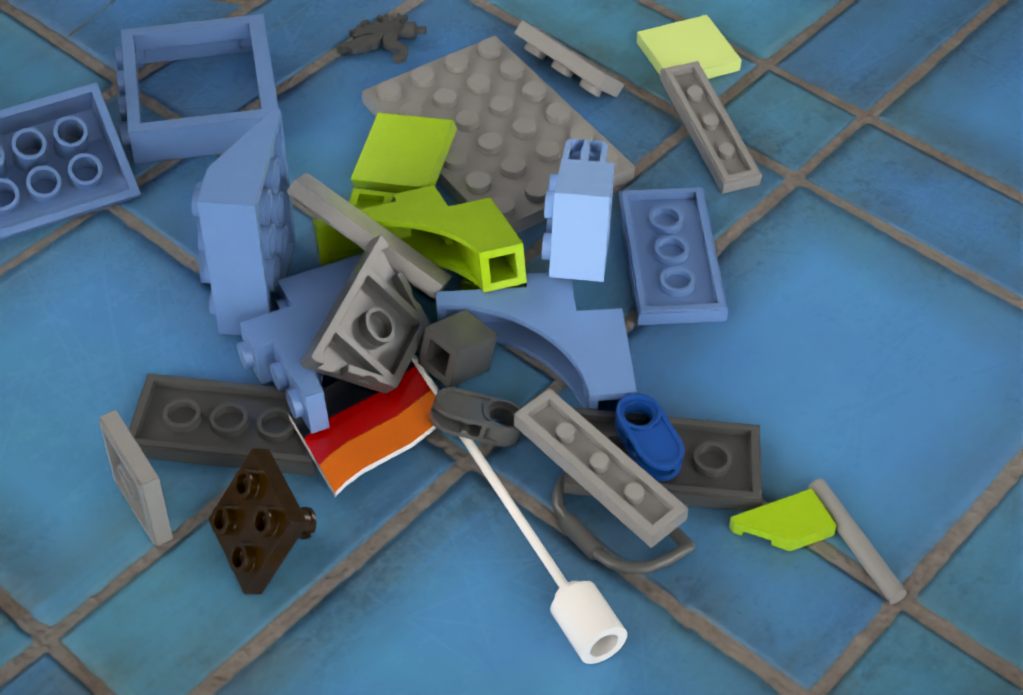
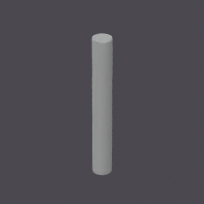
(859, 543)

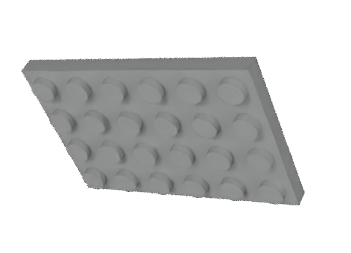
(506, 126)

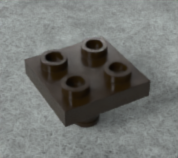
(259, 521)

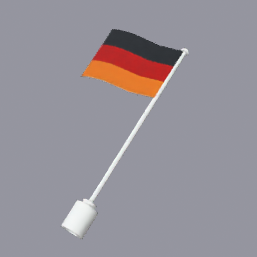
(378, 426)

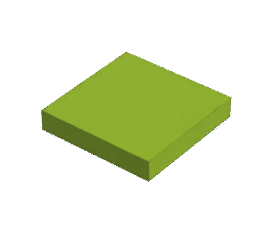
(403, 153)

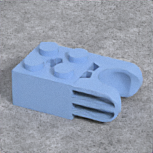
(579, 212)

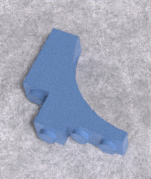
(541, 320)
(279, 339)

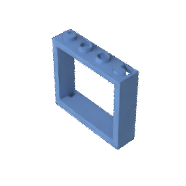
(189, 40)

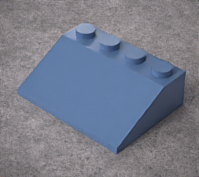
(60, 161)
(246, 225)

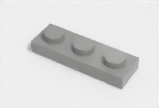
(568, 61)

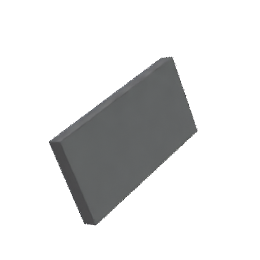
(216, 423)
(718, 462)

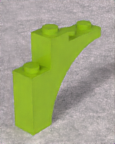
(462, 237)

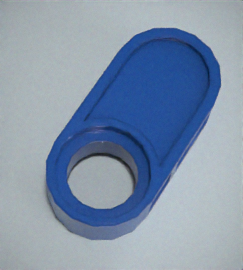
(652, 445)

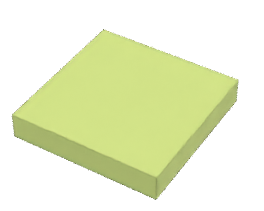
(689, 42)

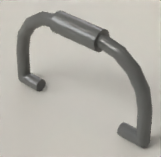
(594, 549)

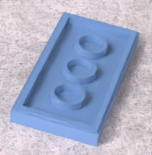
(671, 256)

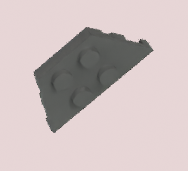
(370, 326)

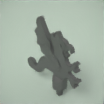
(371, 36)

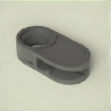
(471, 416)

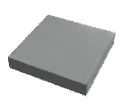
(135, 478)

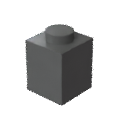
(457, 348)

